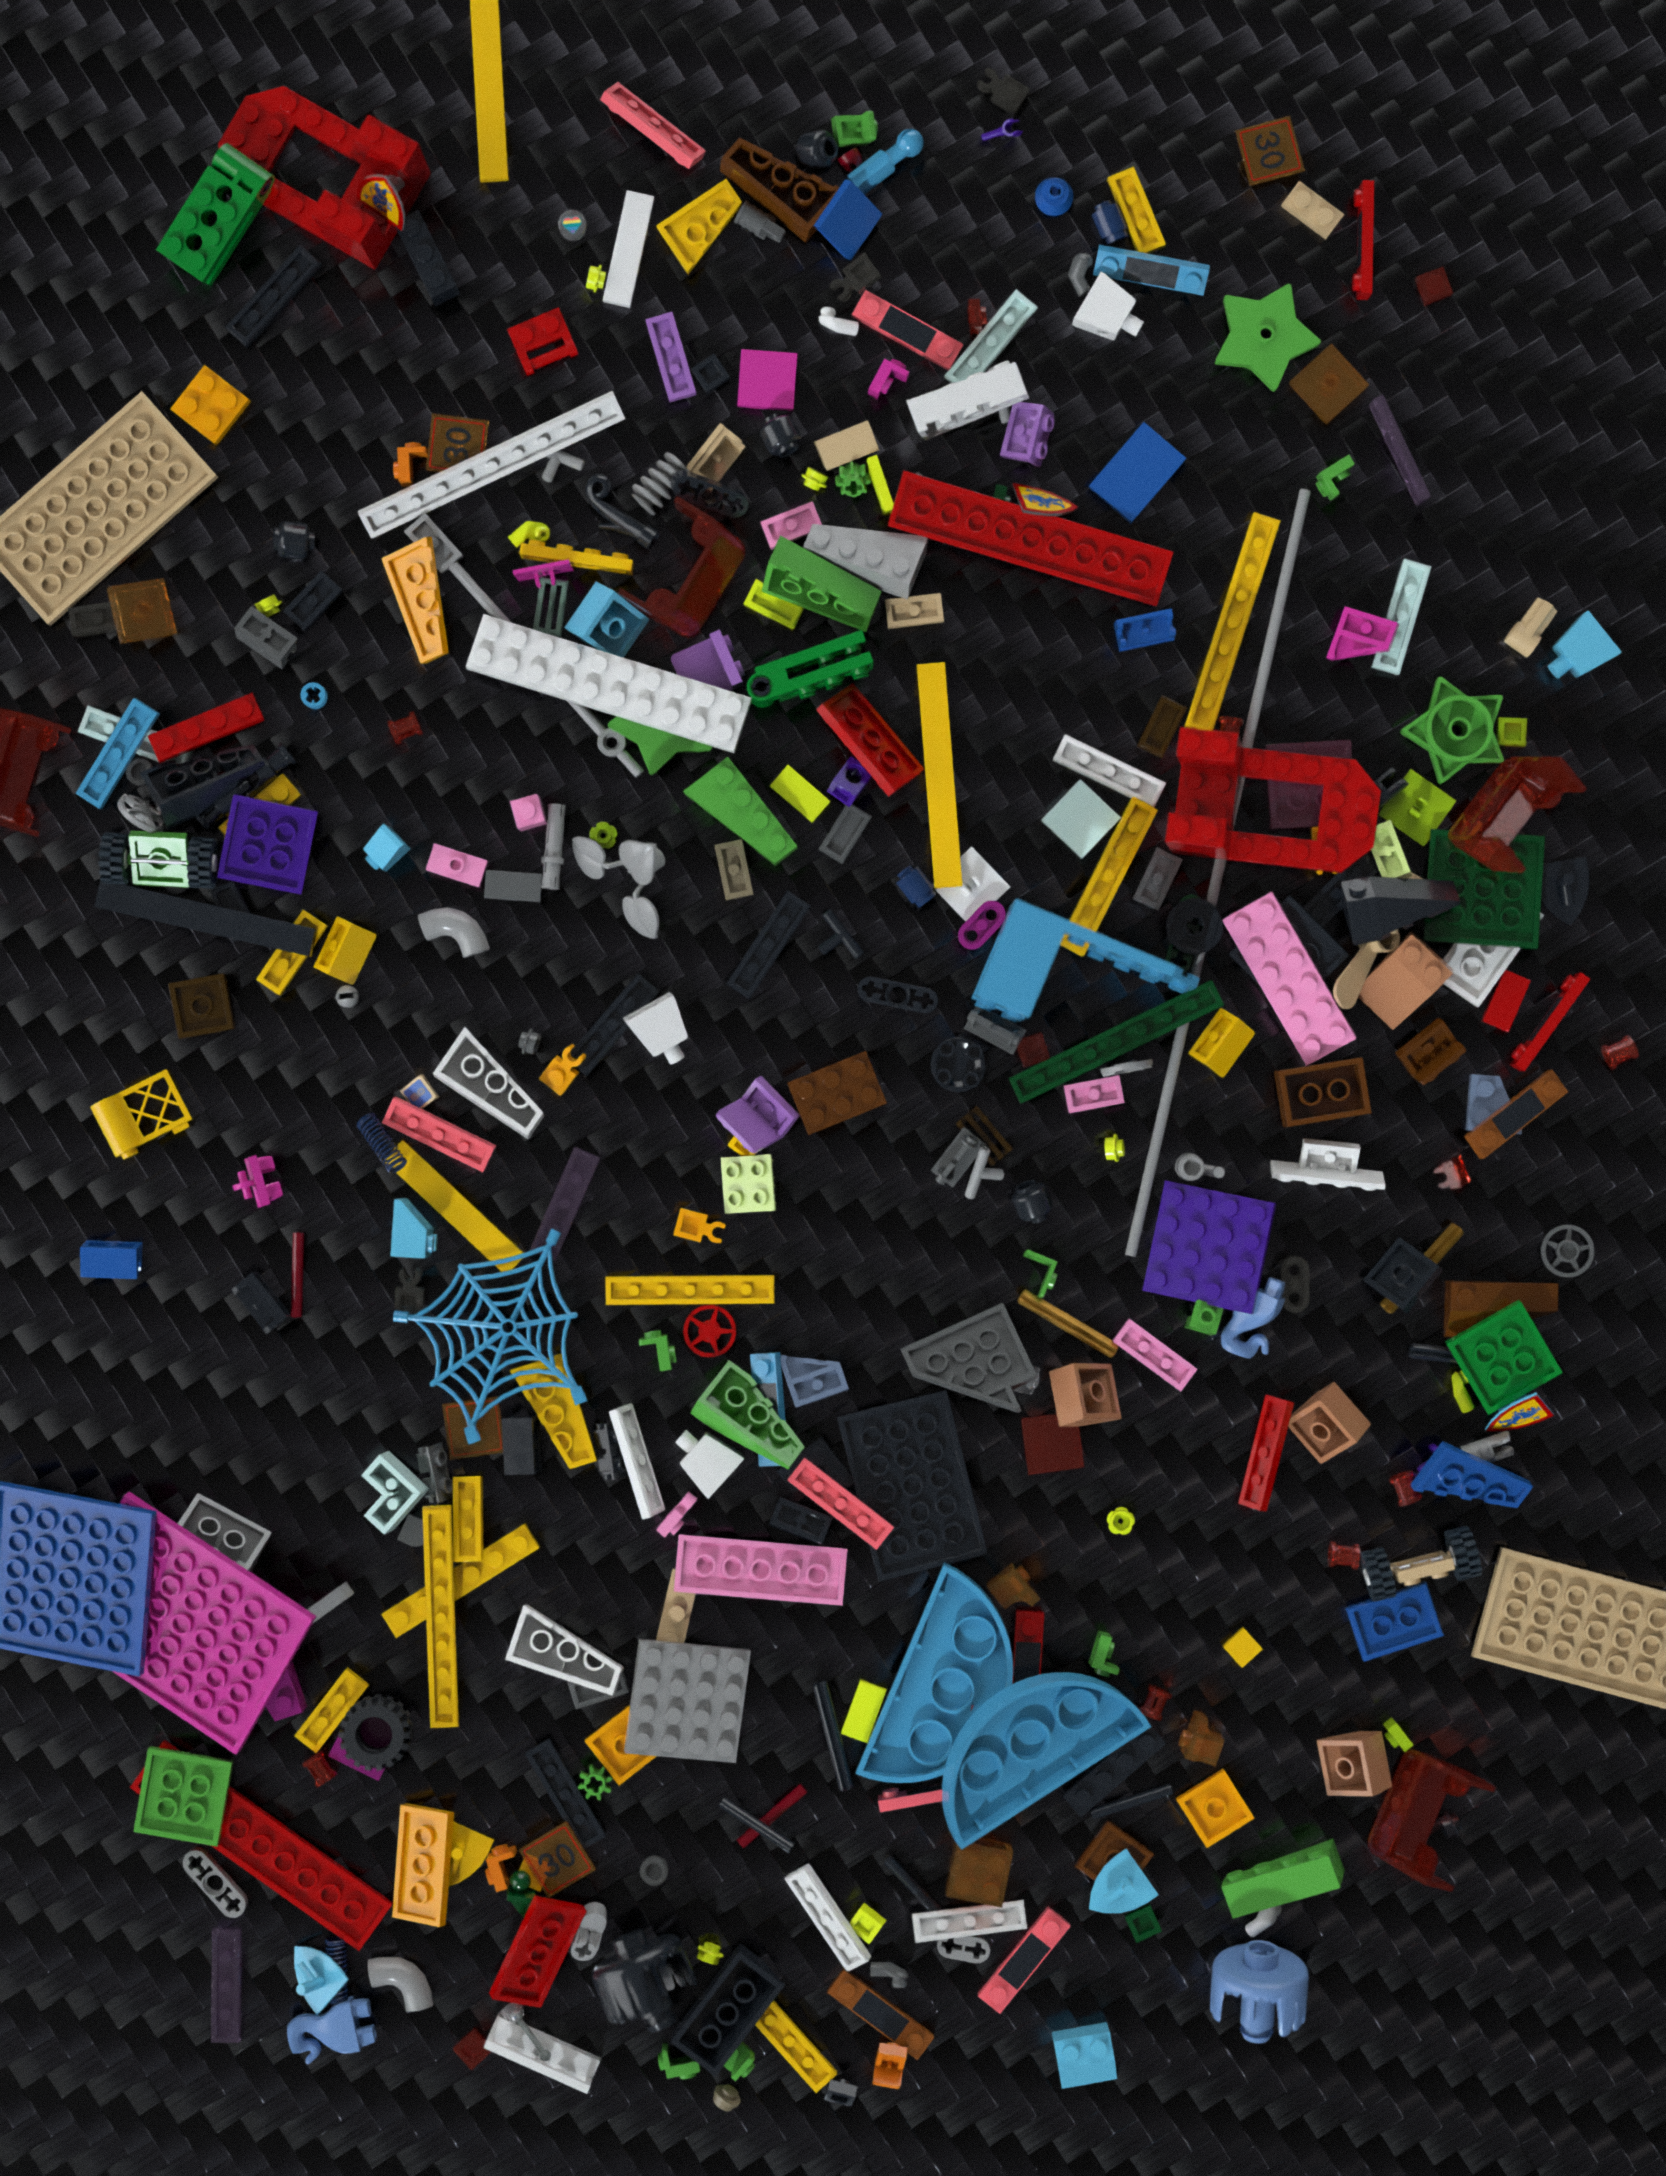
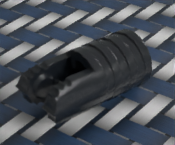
(1390, 793)

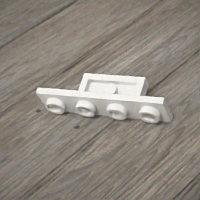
(1329, 1164)

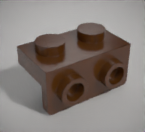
(1430, 1052)

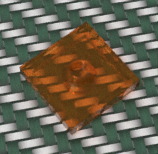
(1328, 384)
(141, 610)

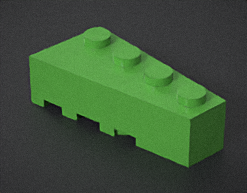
(819, 586)
(736, 805)
(1284, 1879)

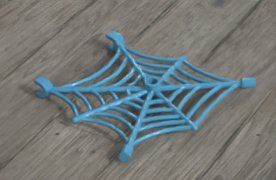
(578, 1394)

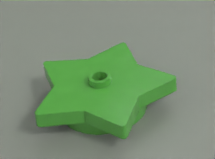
(1250, 350)
(1475, 720)
(655, 745)

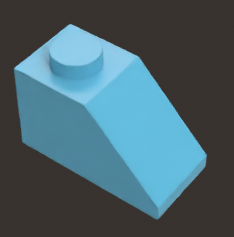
(385, 848)

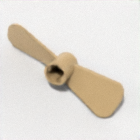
(1353, 977)

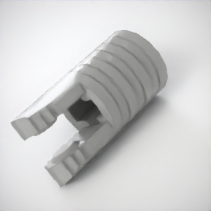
(1484, 1447)

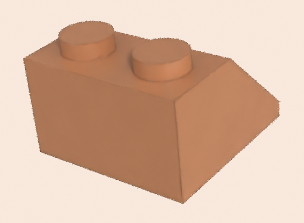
(1084, 1394)
(1328, 1423)
(1354, 1764)

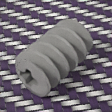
(658, 484)

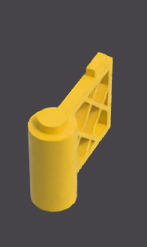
(121, 1127)

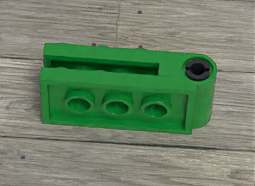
(250, 189)
(774, 675)

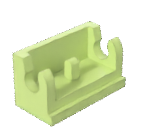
(1389, 853)

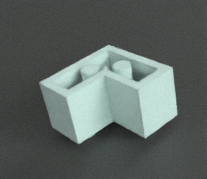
(399, 1491)

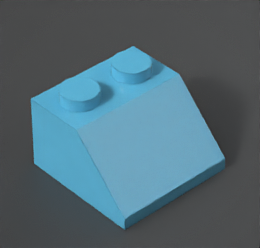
(606, 621)
(411, 1232)
(1084, 2055)

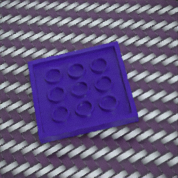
(1209, 1247)

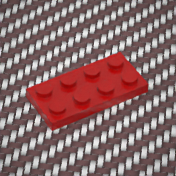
(870, 739)
(537, 1951)

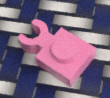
(673, 1521)

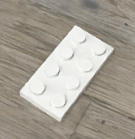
(1477, 969)

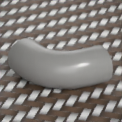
(457, 925)
(405, 1976)

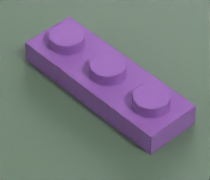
(670, 357)

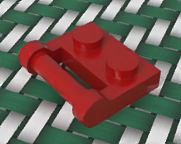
(539, 333)

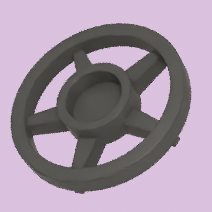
(1567, 1251)

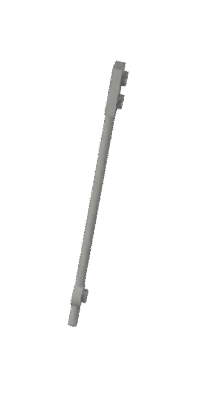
(447, 559)

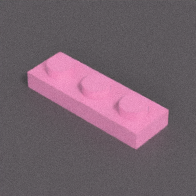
(1154, 1354)

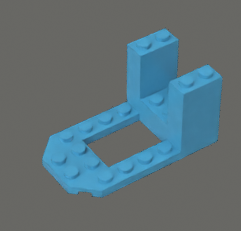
(1028, 947)

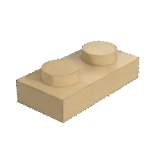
(1312, 210)
(914, 611)

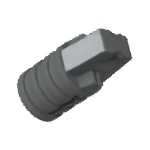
(759, 222)

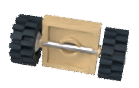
(1460, 1557)

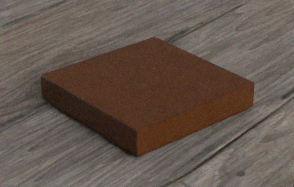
(1106, 1845)

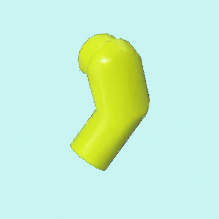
(530, 530)
(1460, 1392)

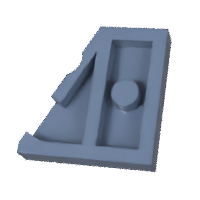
(1484, 1097)
(812, 1379)

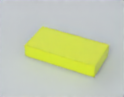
(880, 485)
(773, 607)
(800, 793)
(863, 1711)

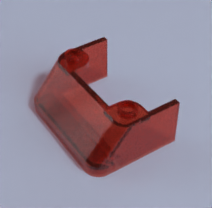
(705, 583)
(20, 748)
(1507, 804)
(1411, 1811)

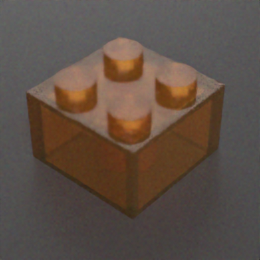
(980, 1872)

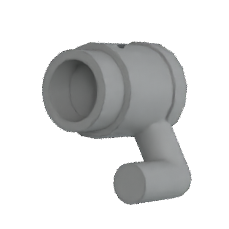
(1191, 1167)

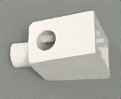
(1107, 310)
(659, 1027)
(708, 1460)

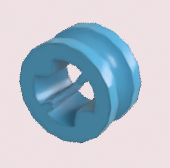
(322, 695)

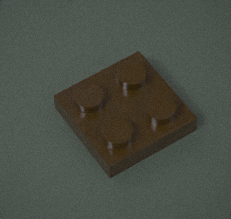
(201, 1006)

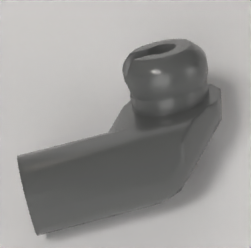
(1077, 273)
(889, 1969)

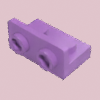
(1028, 433)

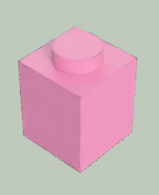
(528, 812)

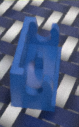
(1144, 630)
(110, 1259)

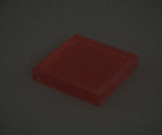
(1050, 1446)

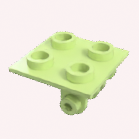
(748, 1183)

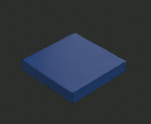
(848, 219)

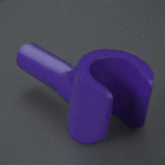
(1004, 130)

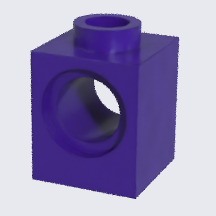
(844, 789)

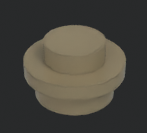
(726, 2097)

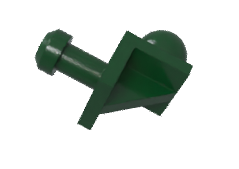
(519, 1892)

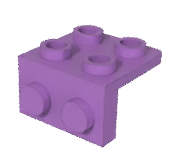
(710, 663)
(758, 1116)

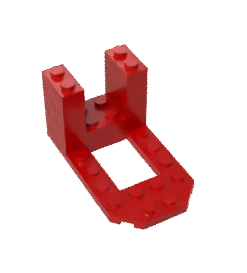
(263, 130)
(1208, 799)

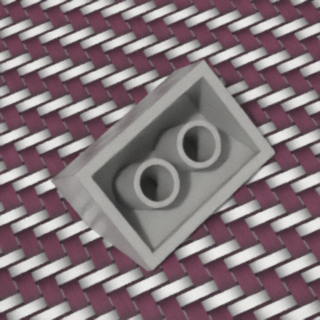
(225, 1531)

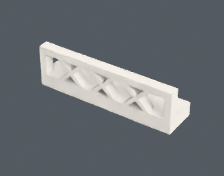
(567, 2062)

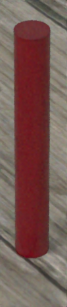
(297, 1274)
(774, 1814)

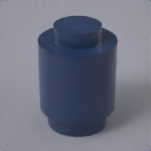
(1110, 222)
(915, 885)

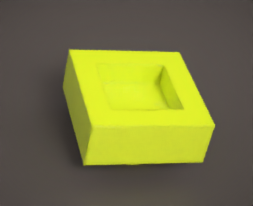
(867, 1923)

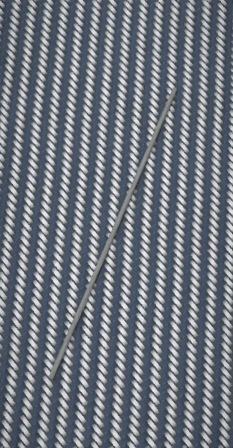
(1218, 869)

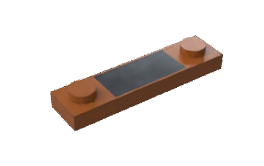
(1516, 1114)
(880, 2013)

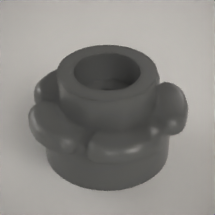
(529, 1042)

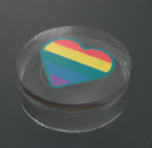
(572, 225)

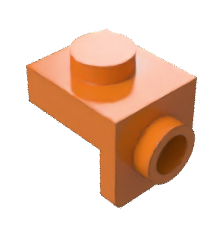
(404, 466)
(496, 1870)
(889, 2065)

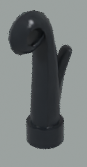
(620, 522)

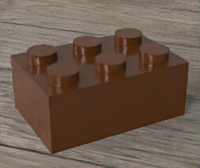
(1322, 1092)
(837, 1093)

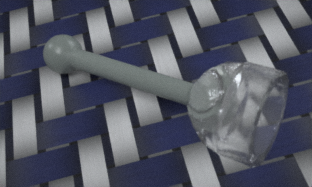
(514, 2013)

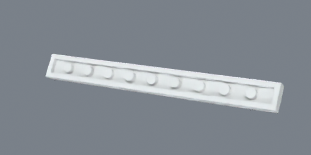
(491, 464)

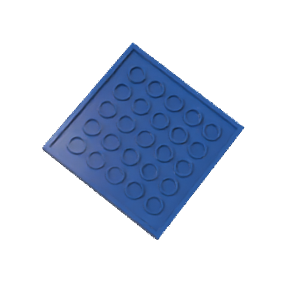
(75, 1578)

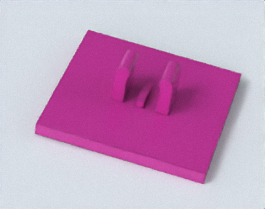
(543, 570)

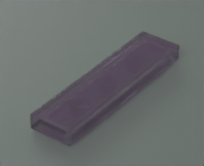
(1399, 450)
(567, 1199)
(226, 1985)

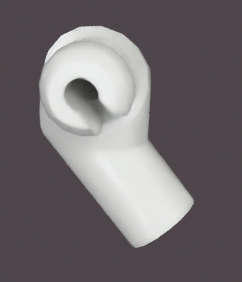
(837, 324)
(1264, 1919)

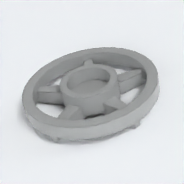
(141, 814)
(1126, 1067)

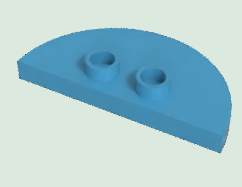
(952, 1662)
(1029, 1745)

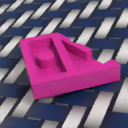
(1361, 635)

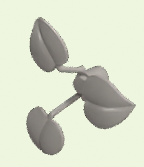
(641, 862)

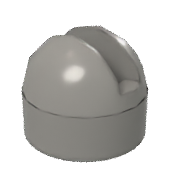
(347, 1002)

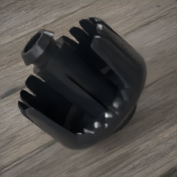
(642, 1975)

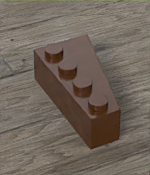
(778, 186)

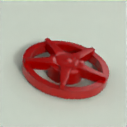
(709, 1330)

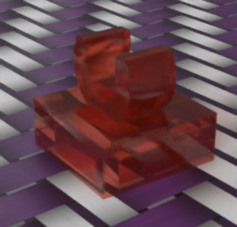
(1455, 1172)

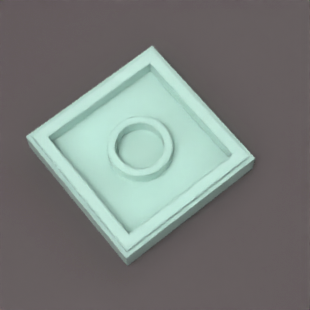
(1080, 819)

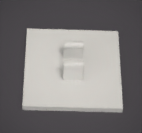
(979, 884)

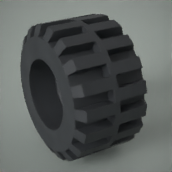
(356, 1746)

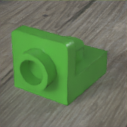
(1338, 472)
(1204, 1318)
(1101, 1650)
(741, 2062)

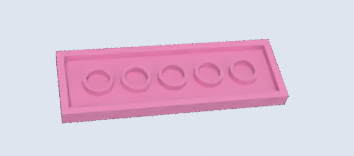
(1289, 978)
(760, 1570)

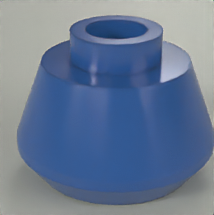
(1053, 203)

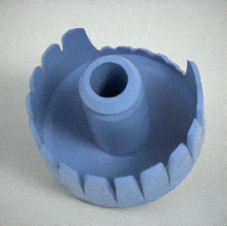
(1263, 1977)

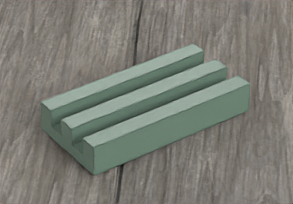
(561, 611)

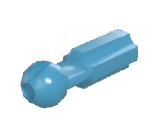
(882, 164)

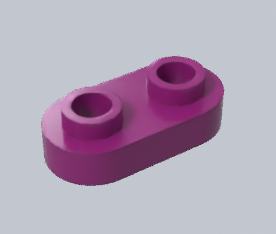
(981, 925)

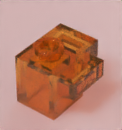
(1012, 1586)
(1199, 1742)

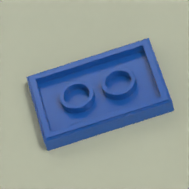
(1137, 472)
(1394, 1622)

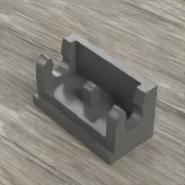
(266, 637)

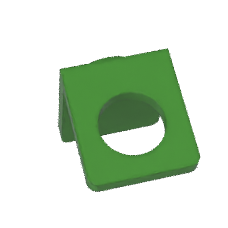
(1050, 1276)

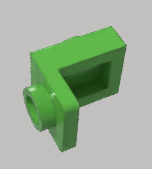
(854, 129)
(665, 1352)
(678, 2066)

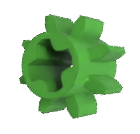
(852, 479)
(591, 1789)

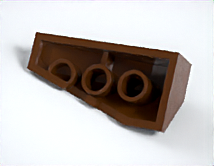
(1475, 1300)

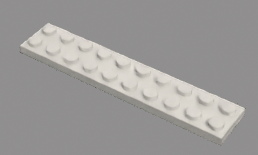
(609, 683)

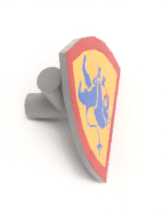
(382, 197)

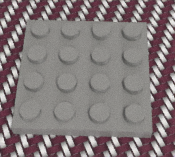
(687, 1701)

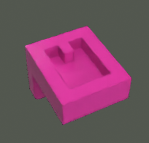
(882, 380)

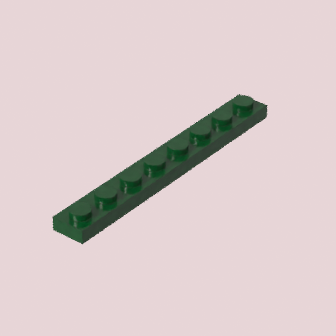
(1116, 1041)

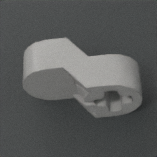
(587, 1943)

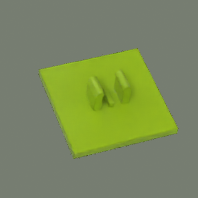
(1417, 808)

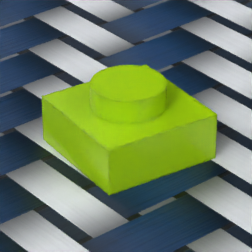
(1396, 1735)

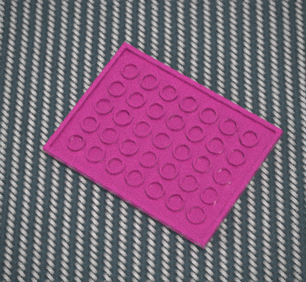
(213, 1635)

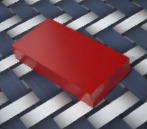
(1505, 1000)

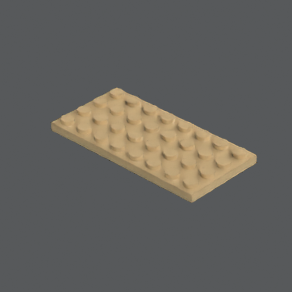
(98, 507)
(1575, 1627)

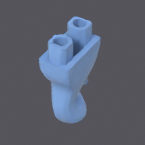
(1266, 1309)
(335, 2028)

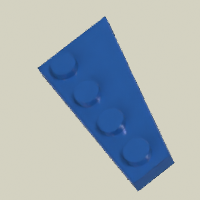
(1470, 1477)

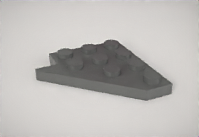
(975, 1358)

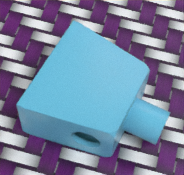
(1582, 647)

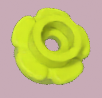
(595, 278)
(814, 479)
(268, 605)
(1114, 1148)
(1114, 1516)
(709, 1953)

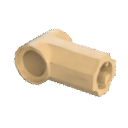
(1527, 632)

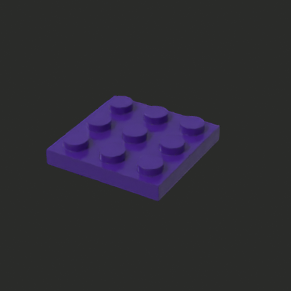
(267, 844)

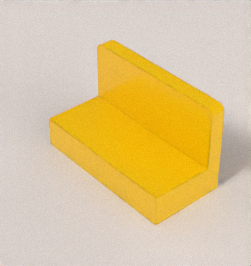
(345, 951)
(1222, 1042)

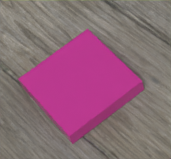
(767, 380)

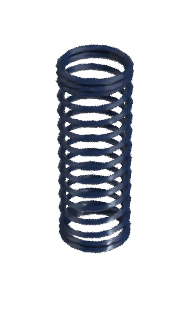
(362, 1128)
(337, 1942)

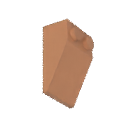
(1404, 980)

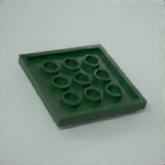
(1494, 905)

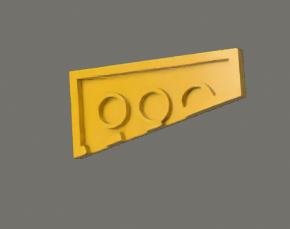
(559, 1414)

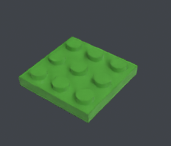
(183, 1796)

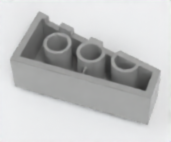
(876, 557)

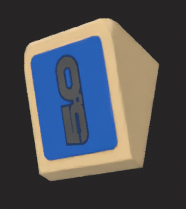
(419, 1092)

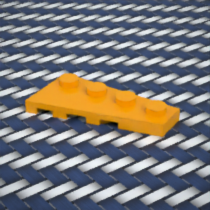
(417, 591)

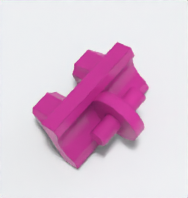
(255, 1169)

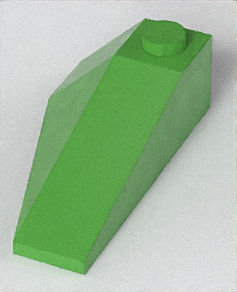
(741, 1412)

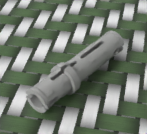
(553, 848)

